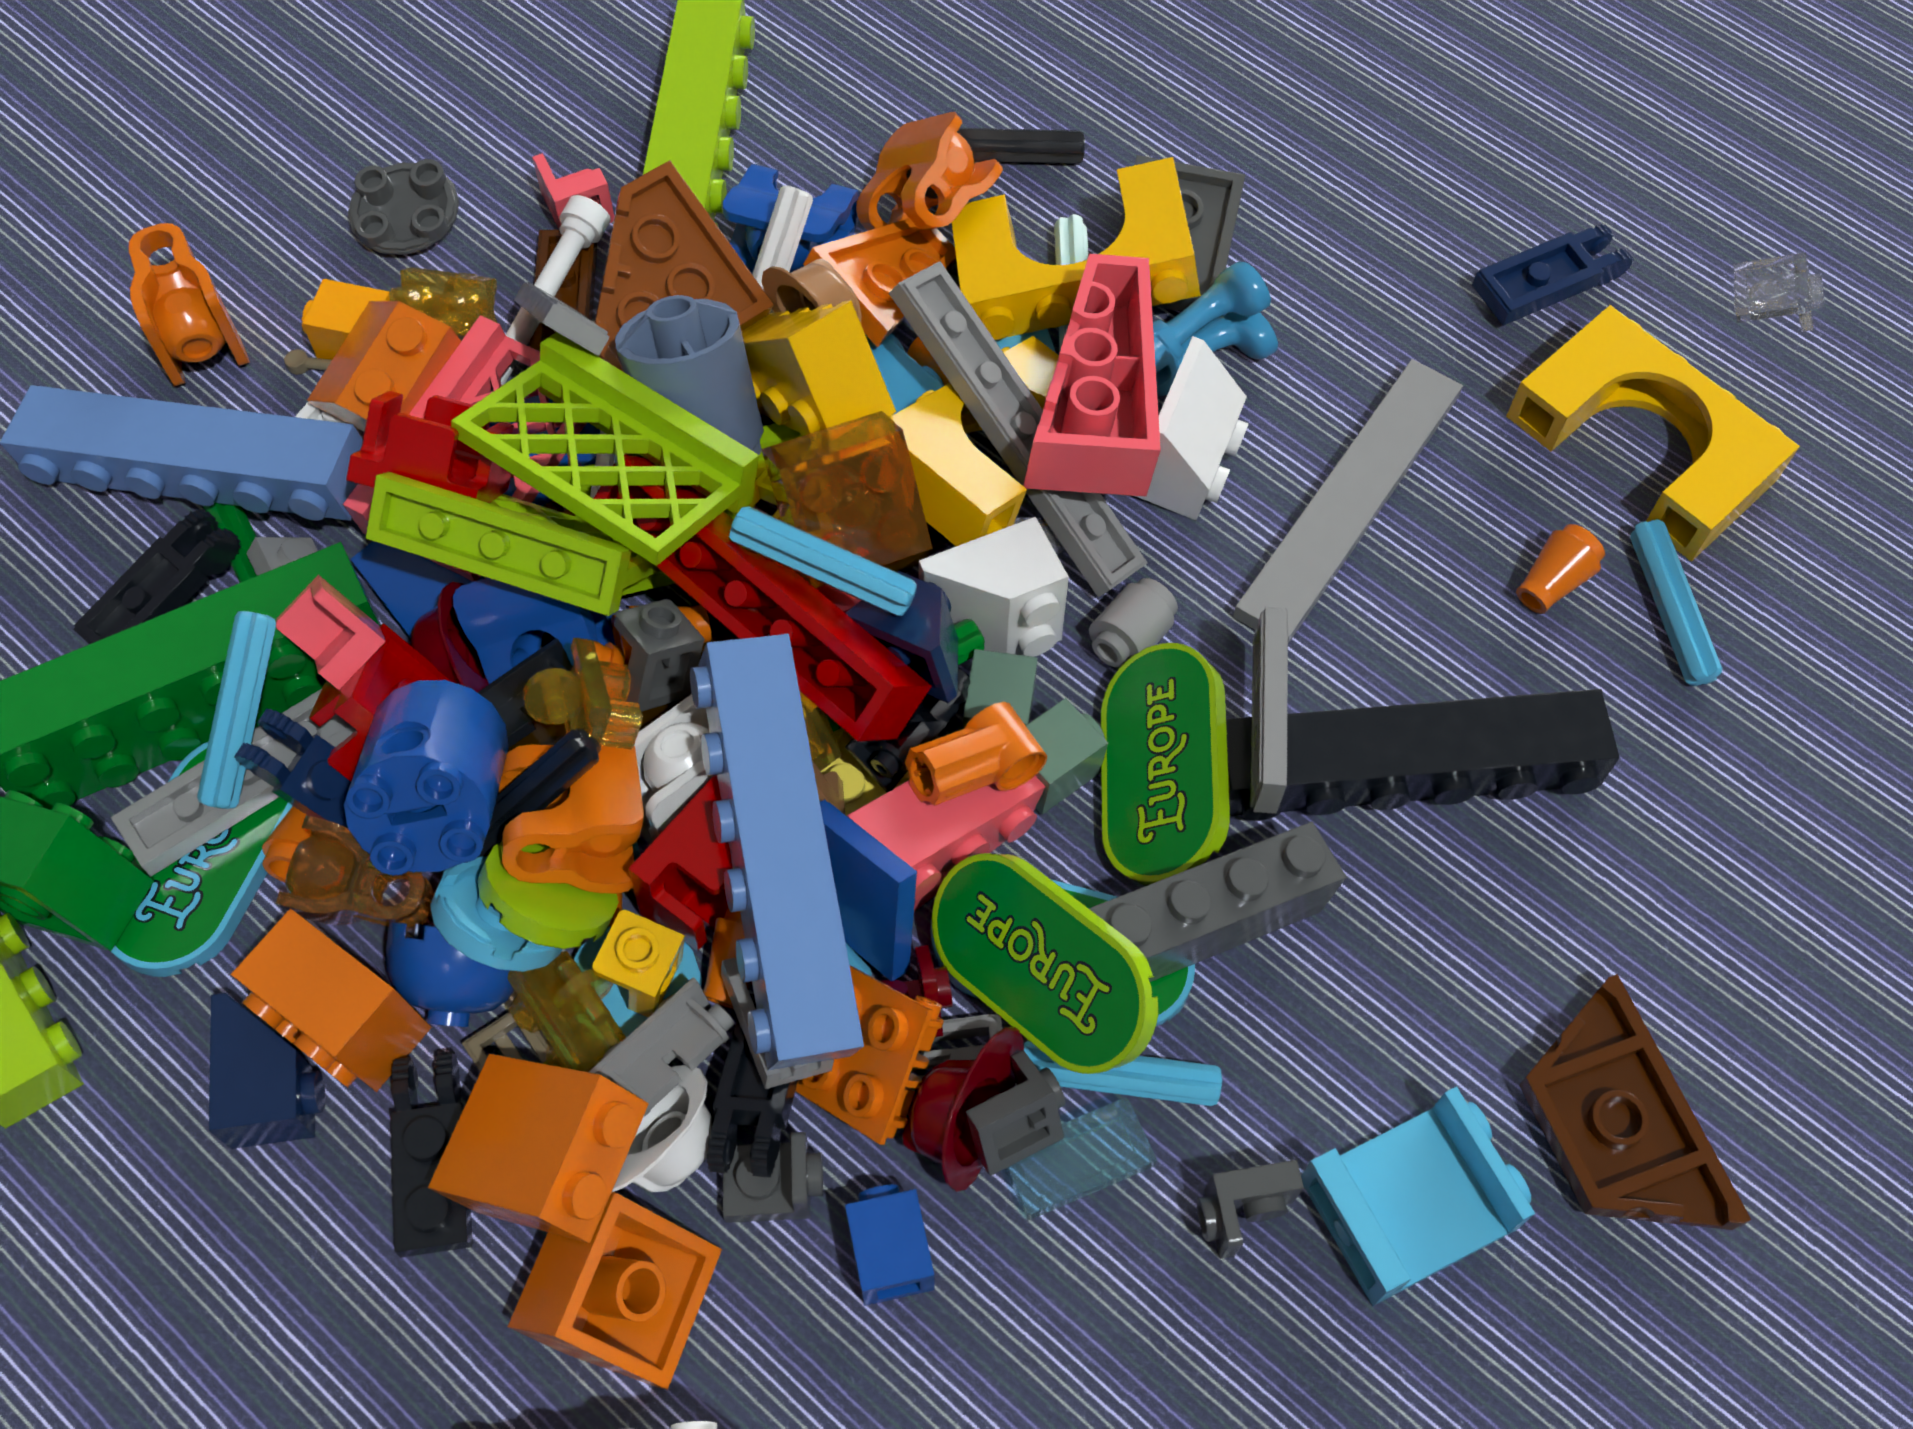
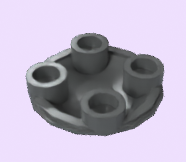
(402, 206)

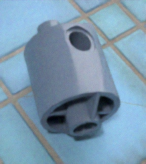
(696, 360)

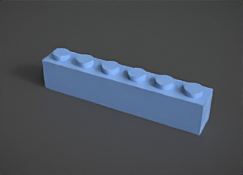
(184, 451)
(777, 853)

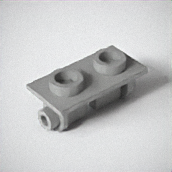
(679, 1028)

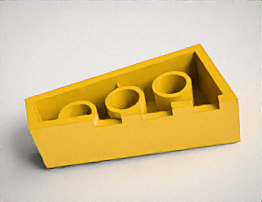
(814, 368)

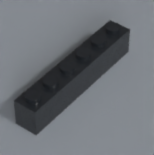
(1433, 752)

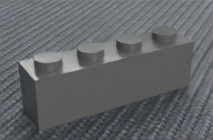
(1227, 900)

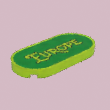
(1164, 763)
(1044, 963)

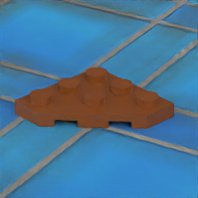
(667, 248)

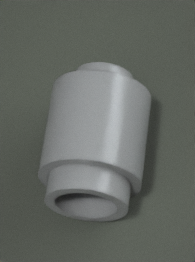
(1133, 621)

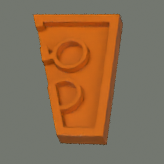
(880, 260)

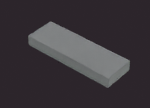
(1269, 710)

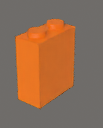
(539, 1146)

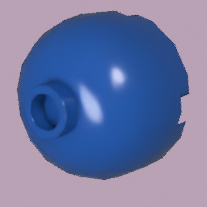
(440, 977)

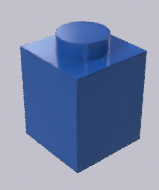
(889, 1244)

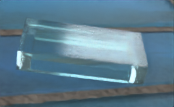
(1093, 1155)

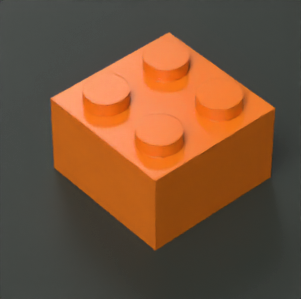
(328, 1003)

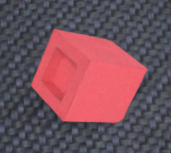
(558, 191)
(330, 631)

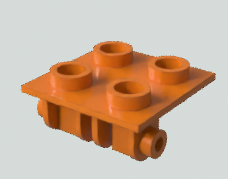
(876, 1082)

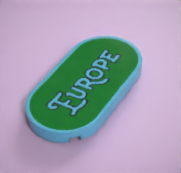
(200, 896)

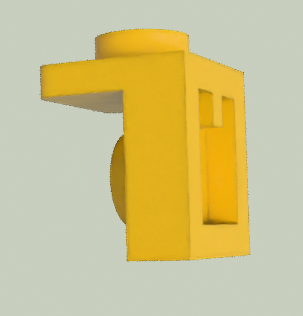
(640, 959)

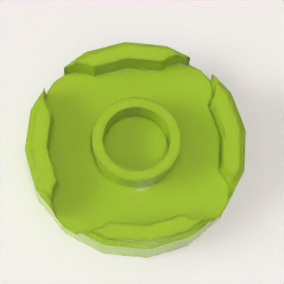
(544, 912)

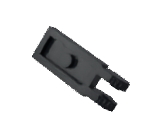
(162, 576)
(746, 1102)
(423, 1218)

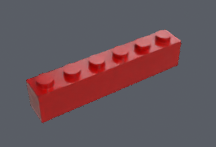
(753, 596)

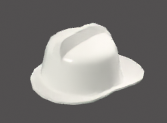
(670, 1137)

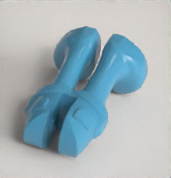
(1222, 318)

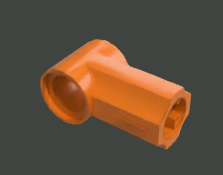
(987, 751)

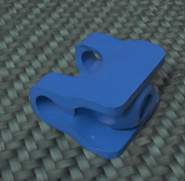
(752, 204)
(510, 623)

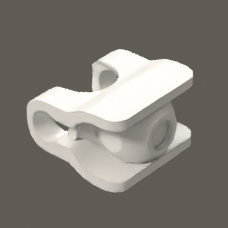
(670, 765)

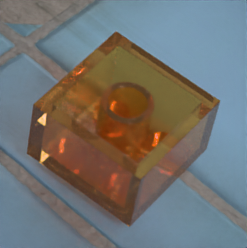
(851, 489)

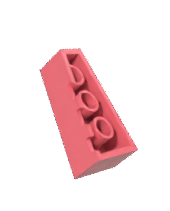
(1103, 399)

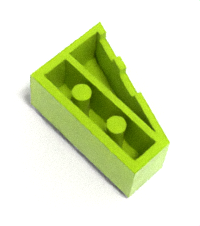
(33, 1049)

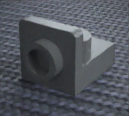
(661, 652)
(1018, 1120)
(1256, 1191)
(783, 1194)

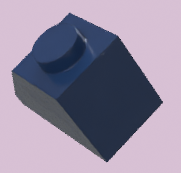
(919, 638)
(257, 1081)

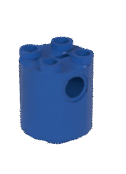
(427, 778)

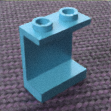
(1418, 1197)

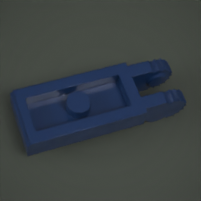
(1550, 273)
(309, 779)

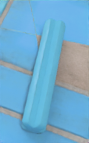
(823, 561)
(1675, 603)
(236, 708)
(1142, 1078)

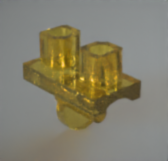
(447, 296)
(586, 698)
(567, 1010)

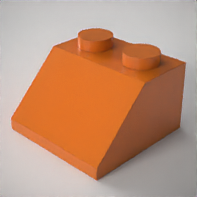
(384, 352)
(622, 1296)

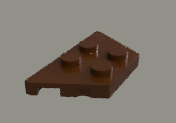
(1625, 1122)

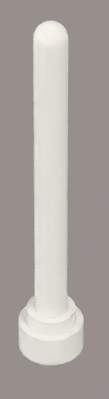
(582, 224)

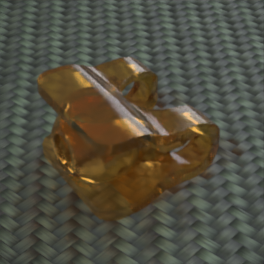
(338, 885)

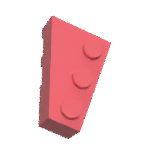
(944, 834)

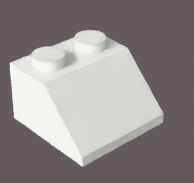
(1195, 432)
(1006, 586)

